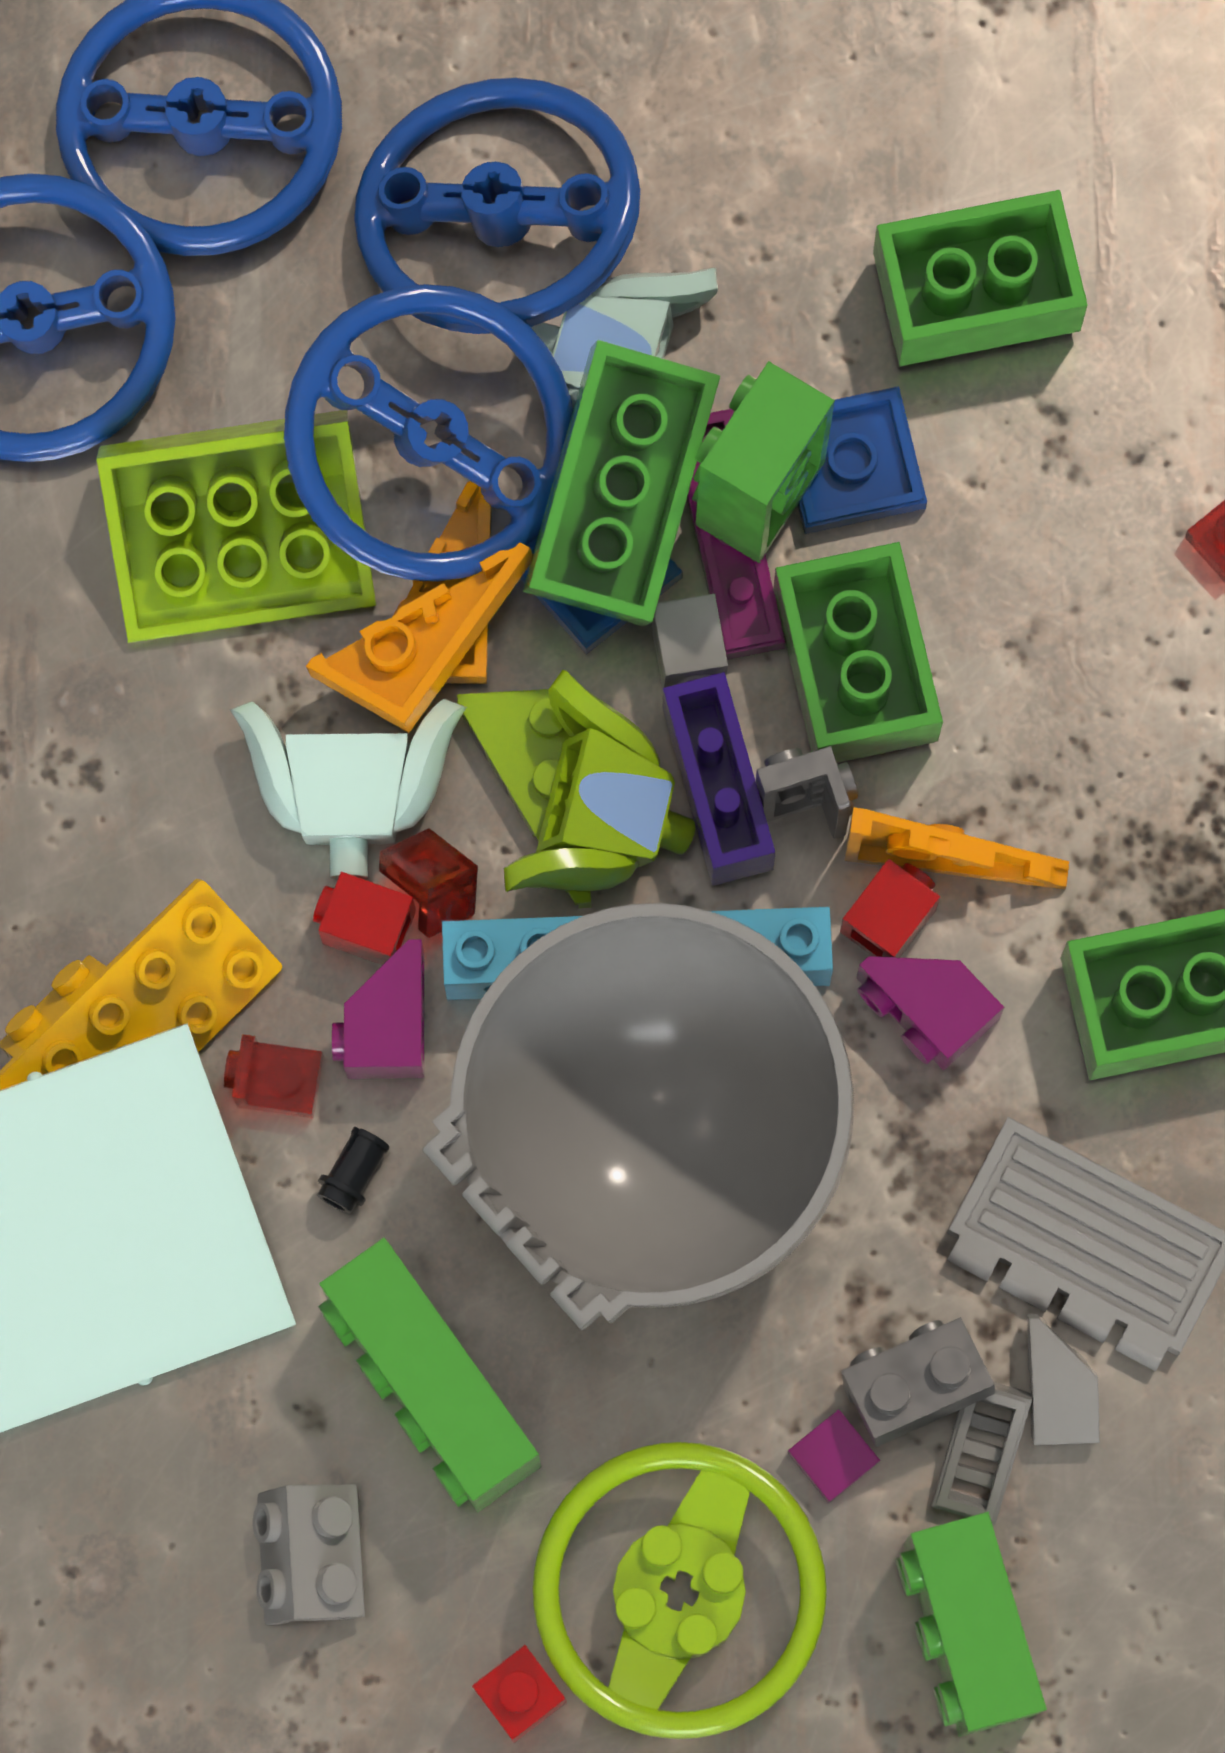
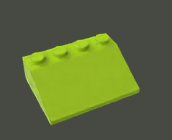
(217, 533)

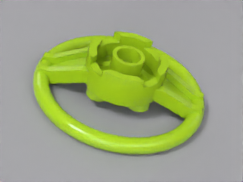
(694, 1544)

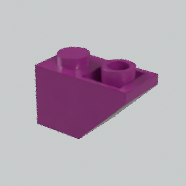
(933, 1001)

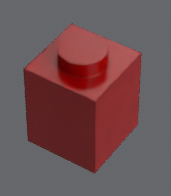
(891, 910)
(364, 918)
(519, 1693)

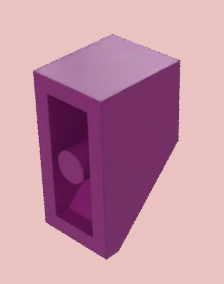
(386, 1020)

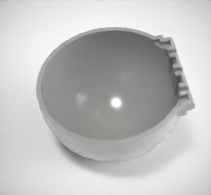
(649, 1109)

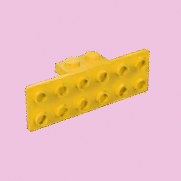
(183, 968)

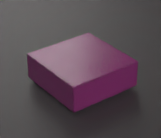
(833, 1456)

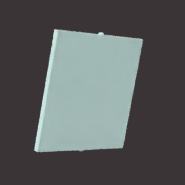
(122, 1229)

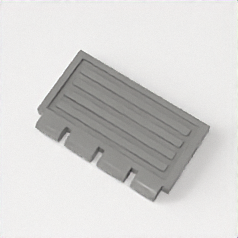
(1091, 1238)

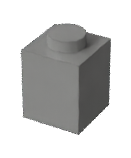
(688, 639)

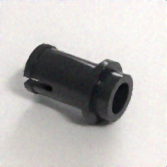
(352, 1171)

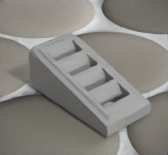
(966, 1504)

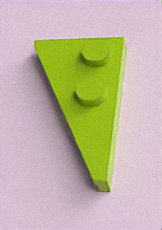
(523, 748)

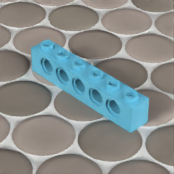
(482, 949)

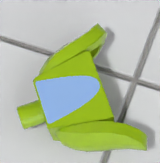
(604, 802)

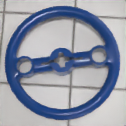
(225, 119)
(497, 200)
(87, 307)
(480, 464)

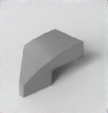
(1061, 1389)

